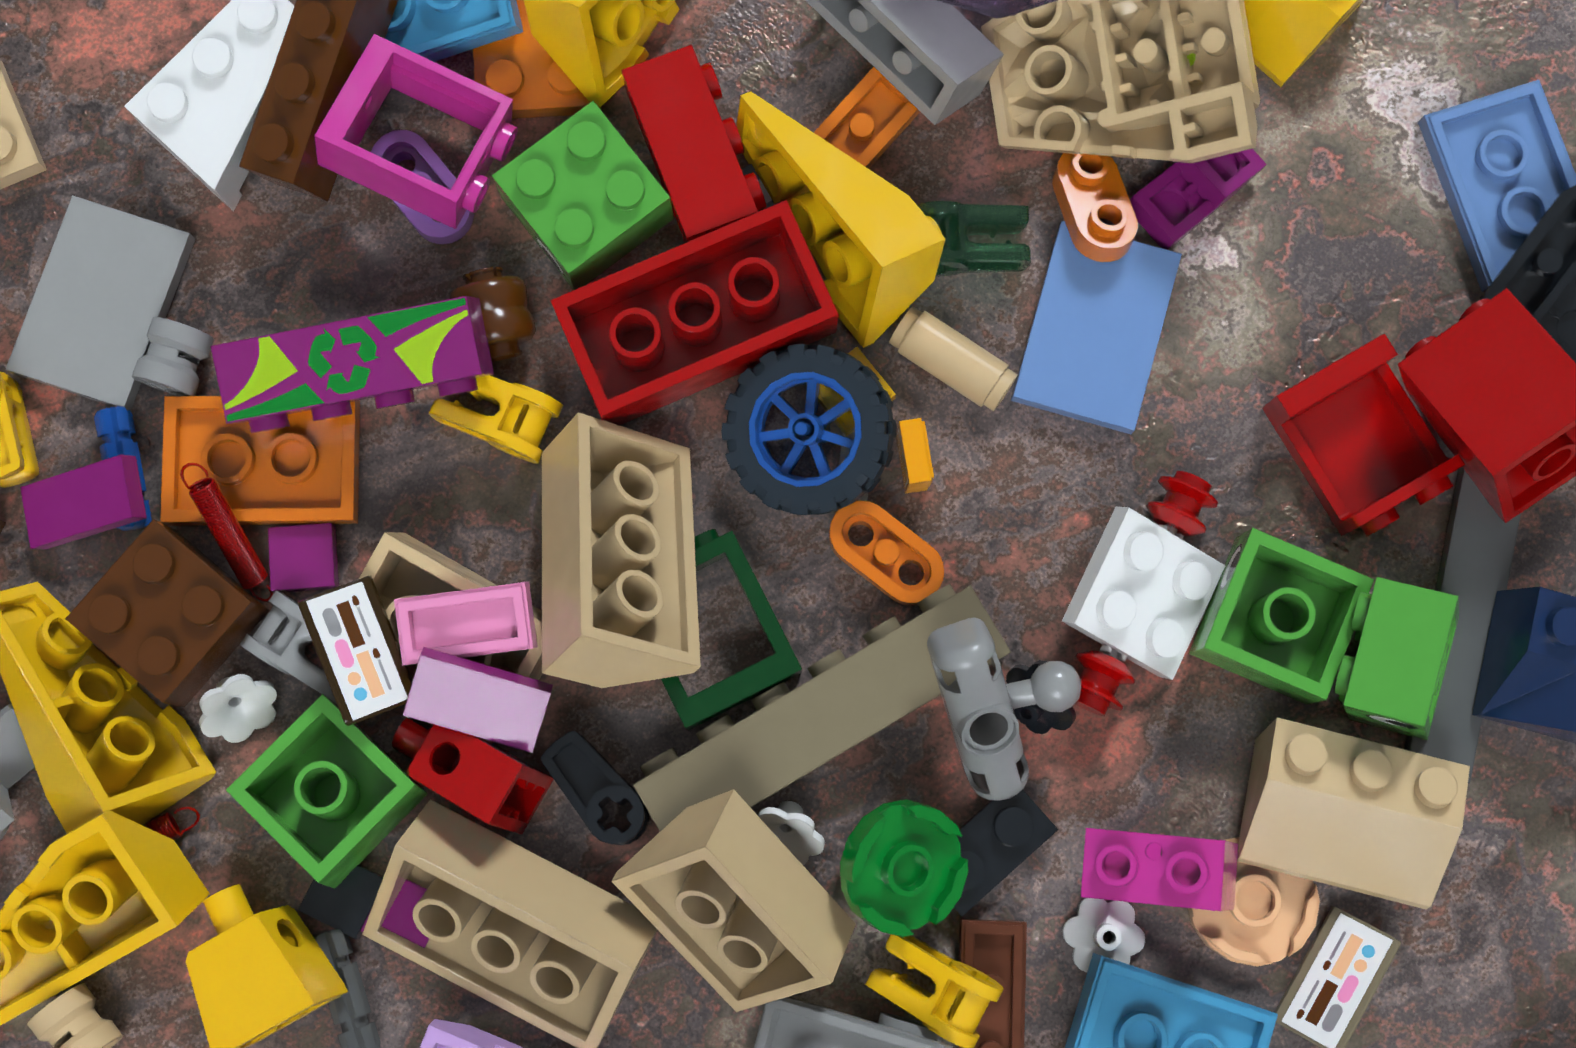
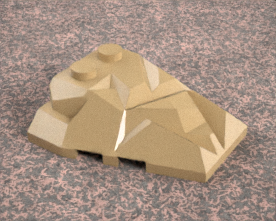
(1121, 80)

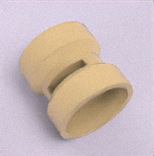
(74, 1022)

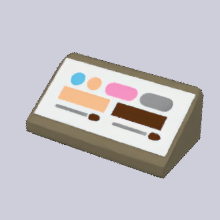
(1336, 980)

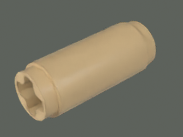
(953, 358)

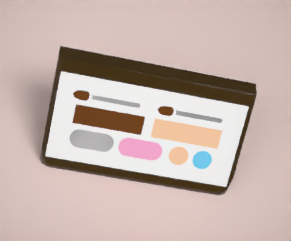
(357, 649)

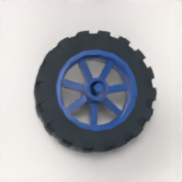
(747, 434)

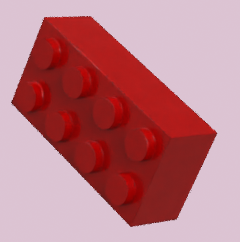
(696, 314)

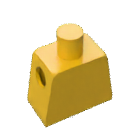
(257, 971)

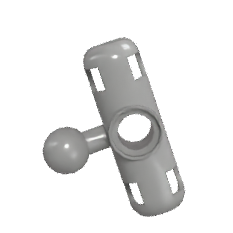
(983, 705)

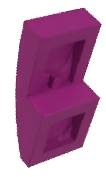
(1191, 193)

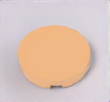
(1269, 918)

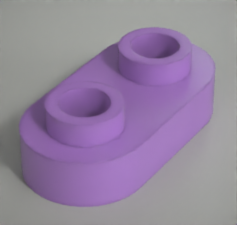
(407, 145)

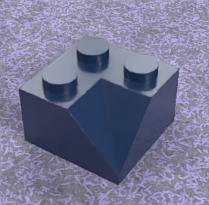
(1531, 663)

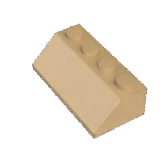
(617, 556)
(513, 926)

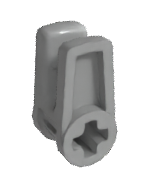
(283, 642)

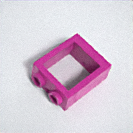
(392, 66)
(1159, 869)

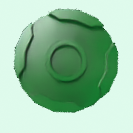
(903, 867)

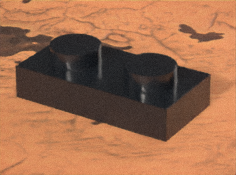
(998, 842)

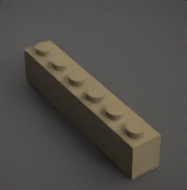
(816, 720)

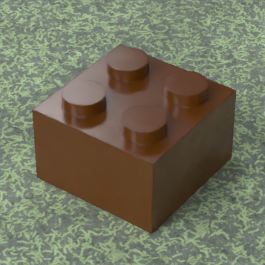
(167, 614)

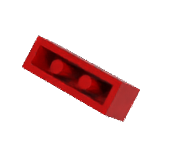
(691, 142)

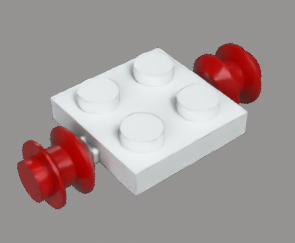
(1143, 591)

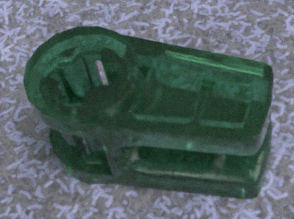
(965, 256)

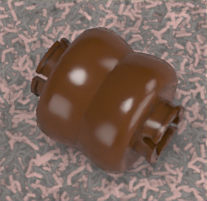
(503, 310)

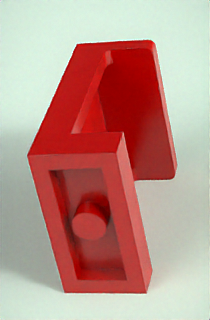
(1361, 440)

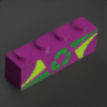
(353, 361)

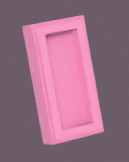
(467, 622)

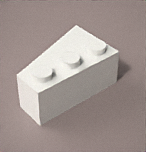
(212, 91)

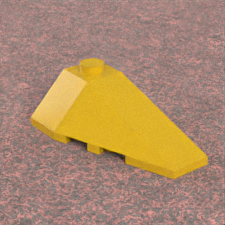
(856, 224)

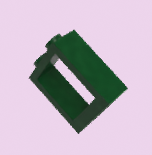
(753, 679)

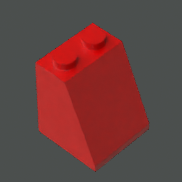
(1500, 401)

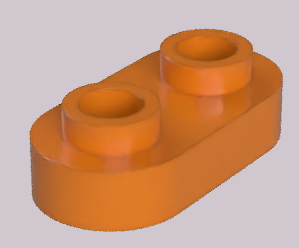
(1092, 197)
(889, 550)

